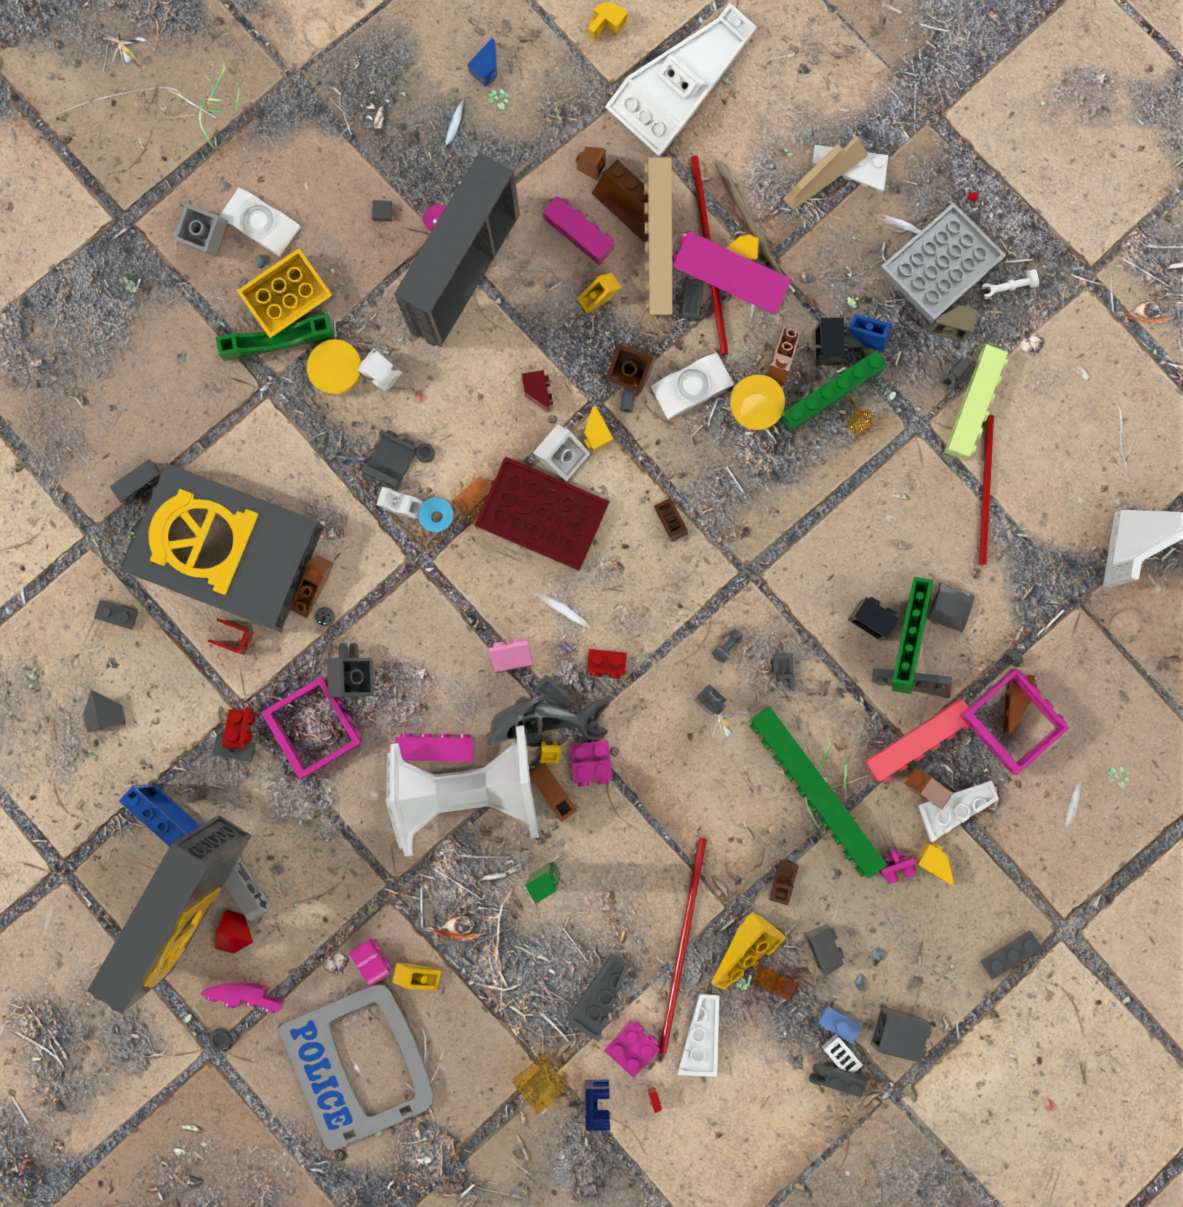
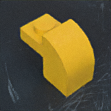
(607, 16)

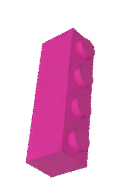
(578, 230)
(436, 749)

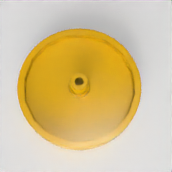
(334, 367)
(757, 402)

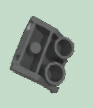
(951, 607)

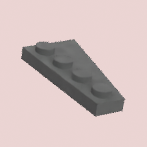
(923, 683)
(595, 1003)

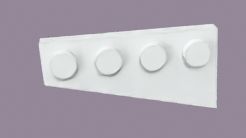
(868, 172)
(957, 810)

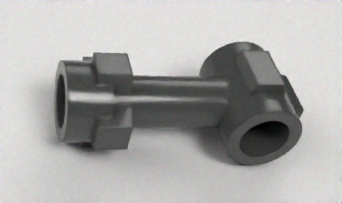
(721, 653)

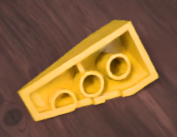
(751, 942)

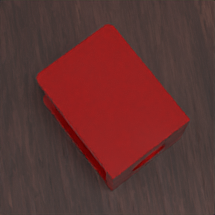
(245, 641)

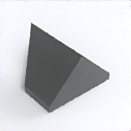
(102, 713)

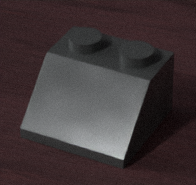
(824, 949)

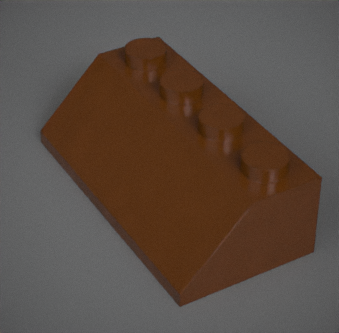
(624, 197)

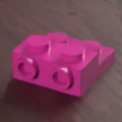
(591, 762)
(632, 1048)

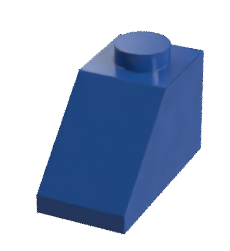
(484, 64)
(870, 332)

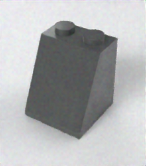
(901, 1035)

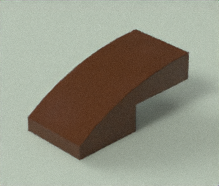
(783, 882)

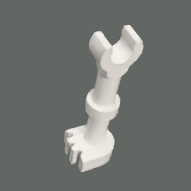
(1031, 280)

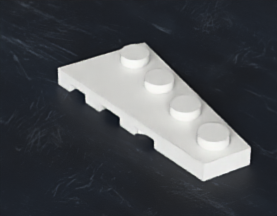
(701, 1045)

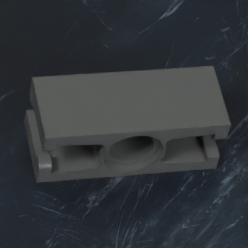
(136, 482)

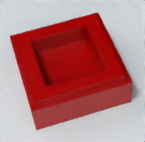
(654, 1099)

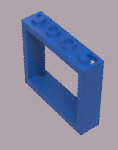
(158, 812)

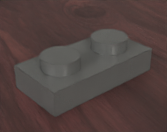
(116, 614)

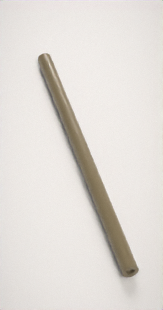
(748, 218)

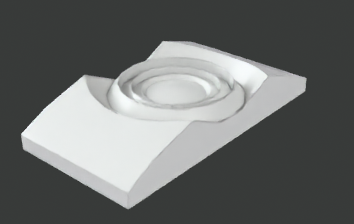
(260, 222)
(692, 385)

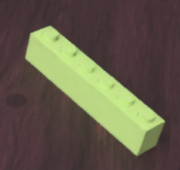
(976, 402)

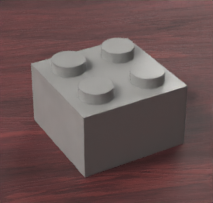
(200, 229)

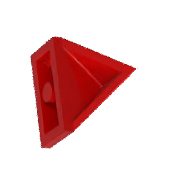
(232, 933)

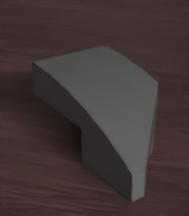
(784, 668)

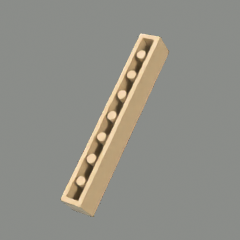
(659, 235)

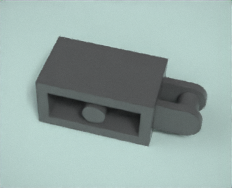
(711, 700)

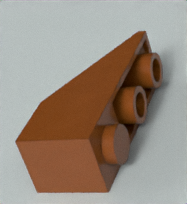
(783, 355)
(311, 585)
(553, 792)

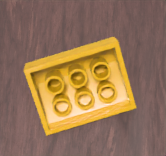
(284, 293)

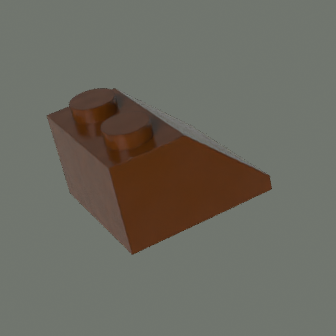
(630, 367)

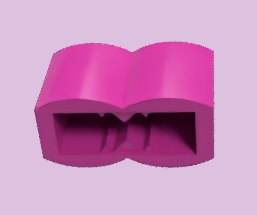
(370, 961)

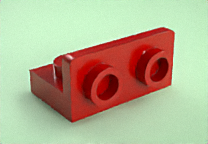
(606, 662)
(237, 729)

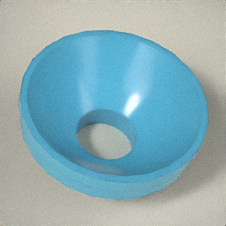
(435, 505)

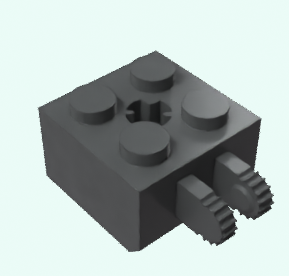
(350, 674)

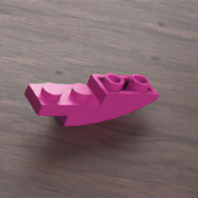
(236, 992)

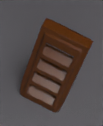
(678, 533)

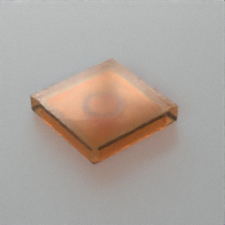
(472, 499)

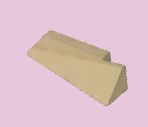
(826, 171)

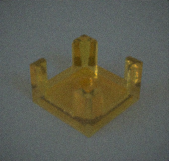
(540, 1083)

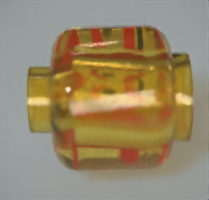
(860, 422)

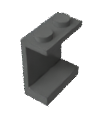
(390, 459)

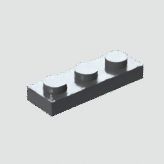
(1011, 954)

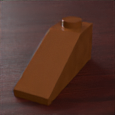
(1015, 703)

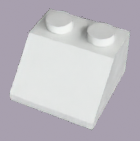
(562, 452)

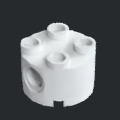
(380, 369)

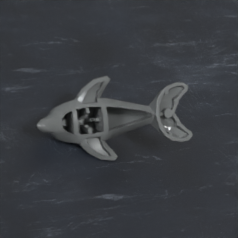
(542, 717)

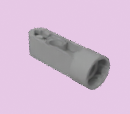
(246, 892)

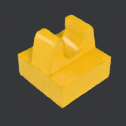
(550, 753)

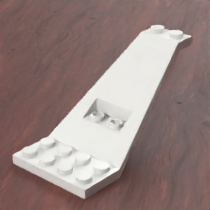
(657, 104)

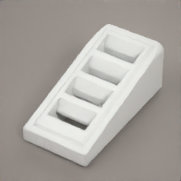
(832, 1043)

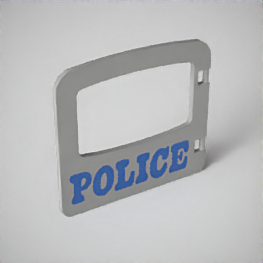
(324, 1077)

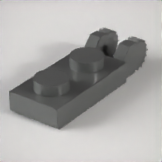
(838, 1079)

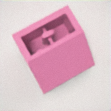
(511, 656)

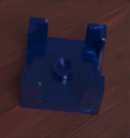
(596, 1119)

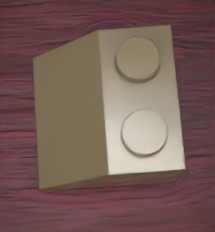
(955, 324)

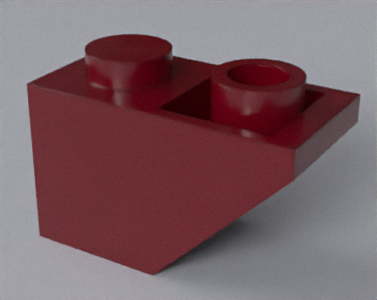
(535, 388)

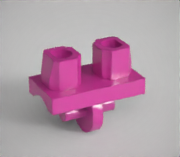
(906, 865)

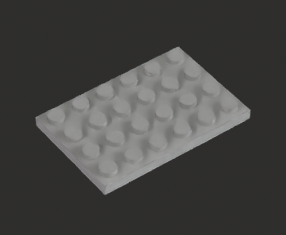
(942, 262)

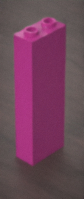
(730, 272)

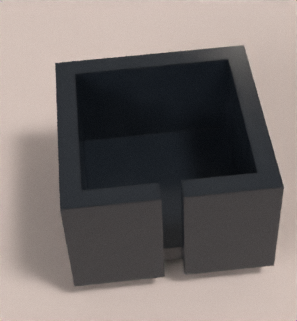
(830, 335)
(874, 618)

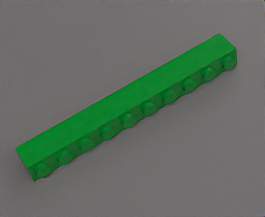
(817, 791)

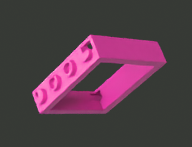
(286, 745)
(994, 746)

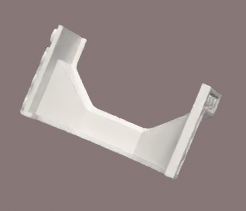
(1137, 537)
(419, 796)

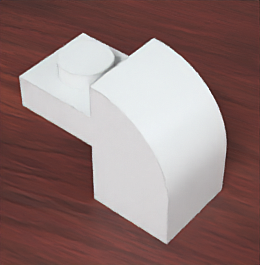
(399, 503)

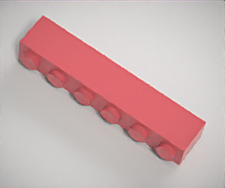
(916, 742)

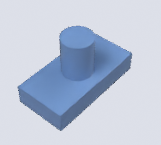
(839, 1024)

